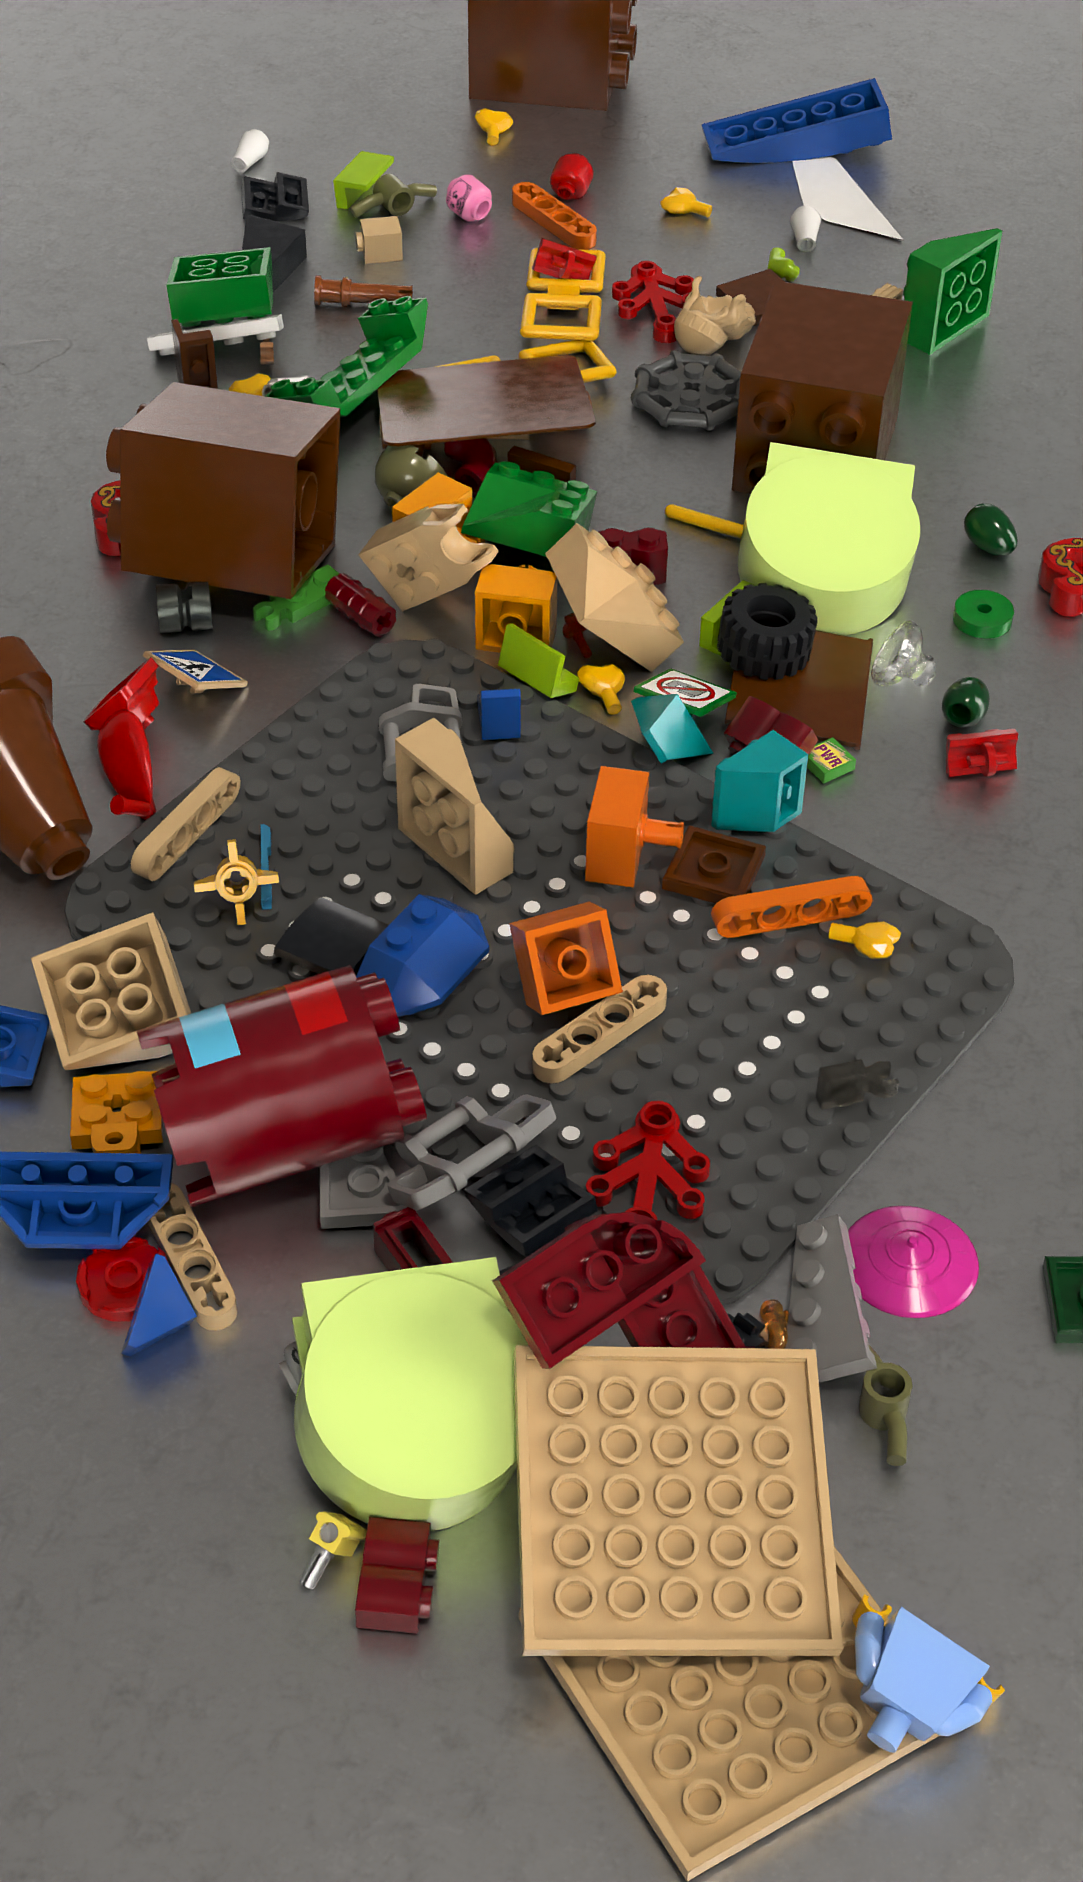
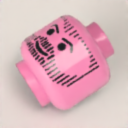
(469, 198)

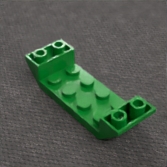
(392, 339)

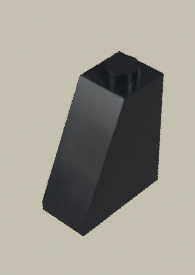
(286, 245)

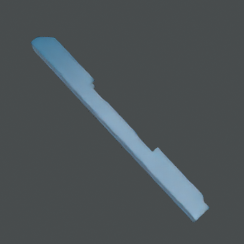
(266, 889)

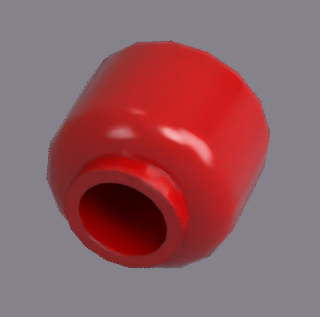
(571, 176)

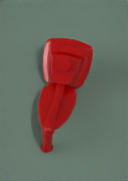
(123, 740)

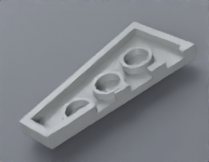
(827, 1301)

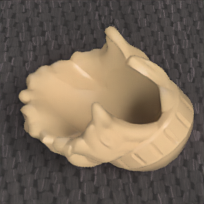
(710, 321)

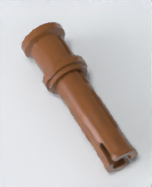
(346, 291)

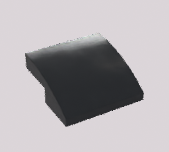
(277, 200)
(328, 937)
(530, 1200)

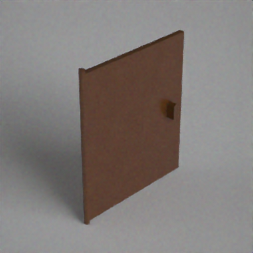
(824, 695)

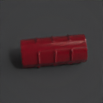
(360, 604)

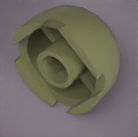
(402, 471)

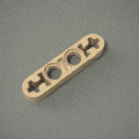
(185, 824)
(595, 1024)
(193, 1253)

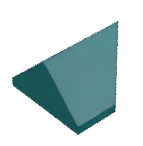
(669, 727)

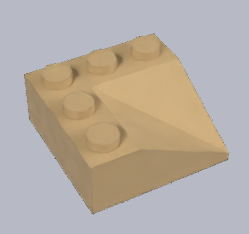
(614, 597)
(443, 808)
(108, 990)

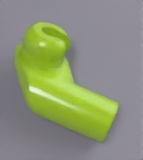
(782, 266)

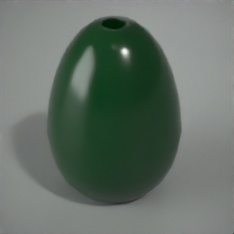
(990, 529)
(965, 702)

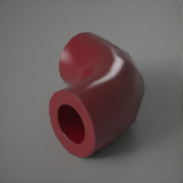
(477, 459)

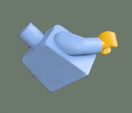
(916, 1678)

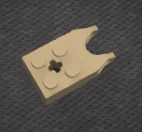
(424, 555)

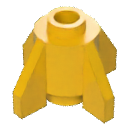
(228, 888)

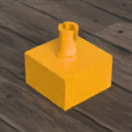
(433, 492)
(517, 597)

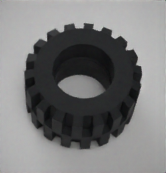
(767, 631)

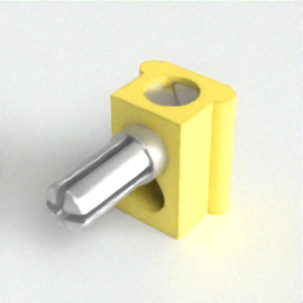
(334, 1536)

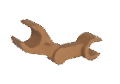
(266, 352)

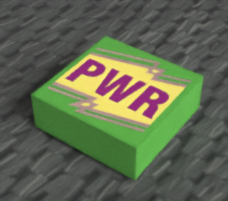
(830, 760)

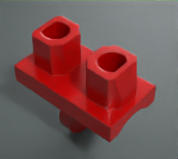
(563, 261)
(981, 752)

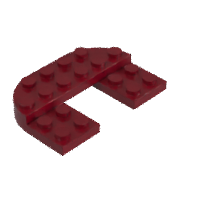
(611, 1273)

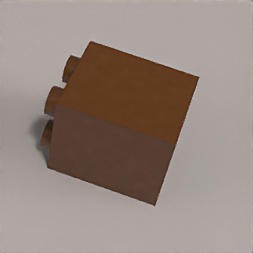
(550, 51)
(820, 376)
(226, 489)

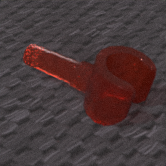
(574, 629)

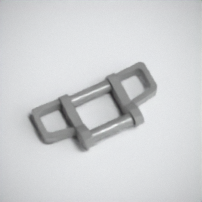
(414, 714)
(495, 1131)

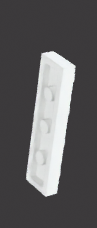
(229, 332)

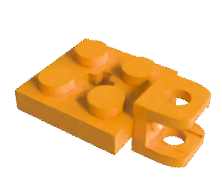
(115, 1132)

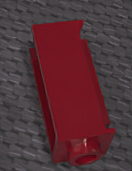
(399, 1228)

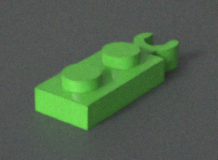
(305, 601)

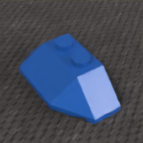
(426, 953)
(81, 1196)

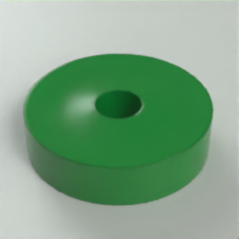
(983, 614)

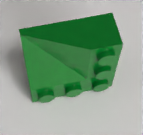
(221, 286)
(950, 287)
(527, 508)

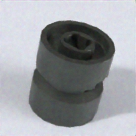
(184, 607)

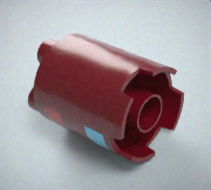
(283, 1081)

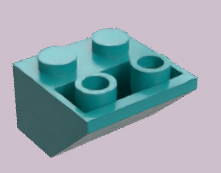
(760, 786)

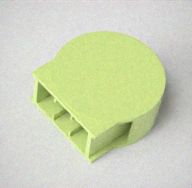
(832, 533)
(408, 1391)

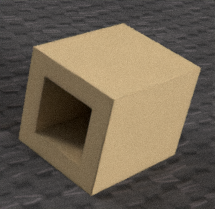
(380, 240)

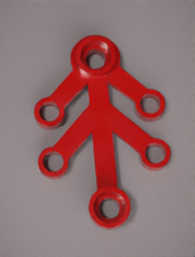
(647, 276)
(655, 1125)

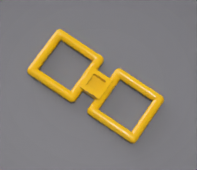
(563, 295)
(604, 368)

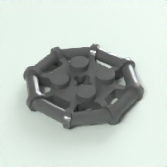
(688, 388)

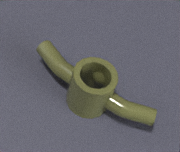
(393, 196)
(890, 1411)

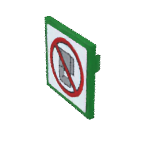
(696, 694)

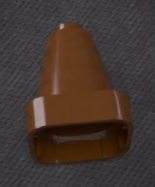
(40, 805)

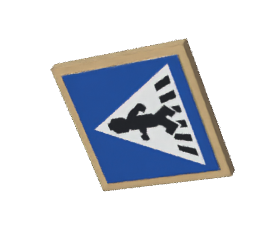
(195, 670)

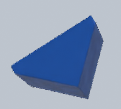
(499, 714)
(159, 1308)

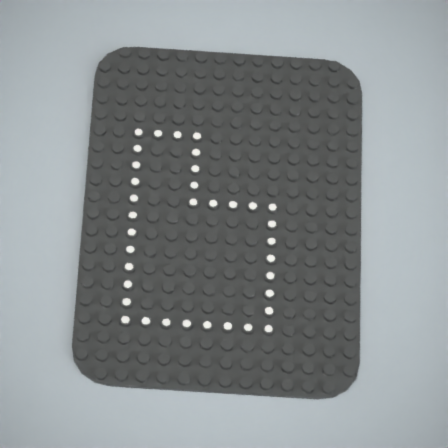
(741, 1013)

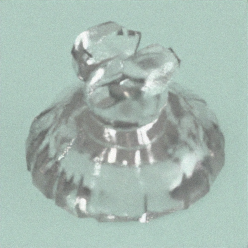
(903, 657)

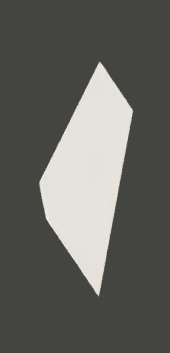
(838, 197)

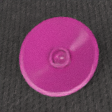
(912, 1261)

